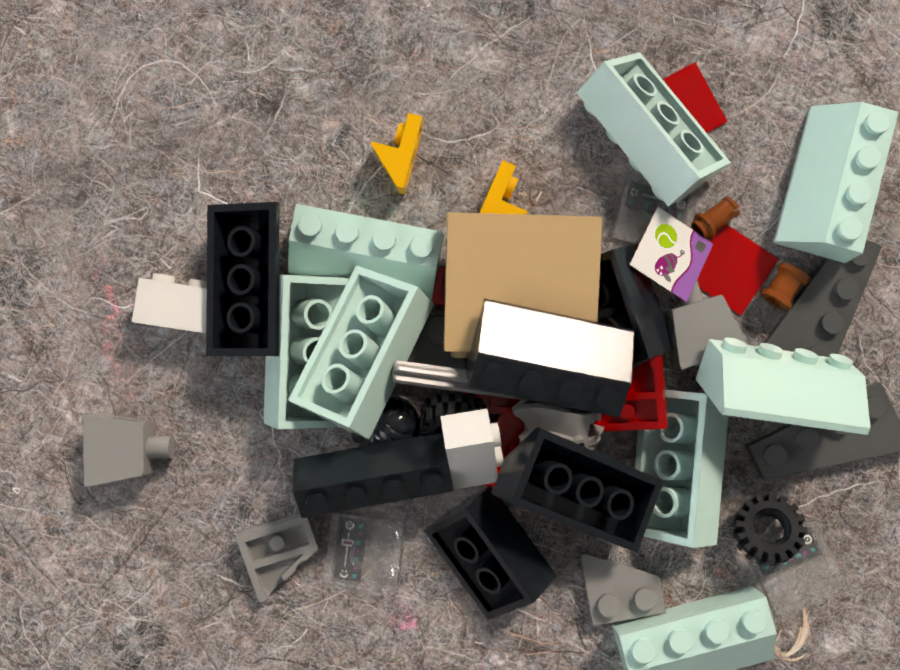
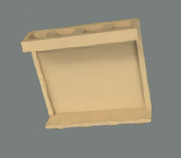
(519, 261)

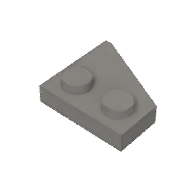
(276, 550)
(619, 591)

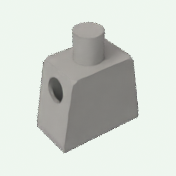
(697, 323)
(121, 448)

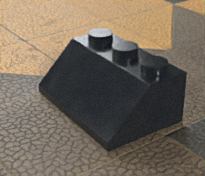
(631, 303)
(491, 554)

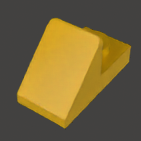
(400, 161)
(502, 186)

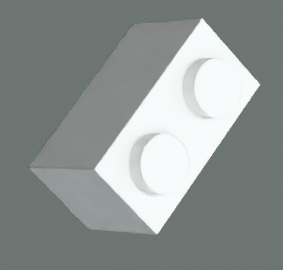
(171, 304)
(472, 448)

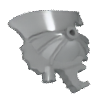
(559, 421)

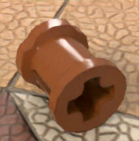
(785, 286)

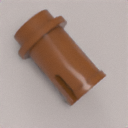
(716, 217)

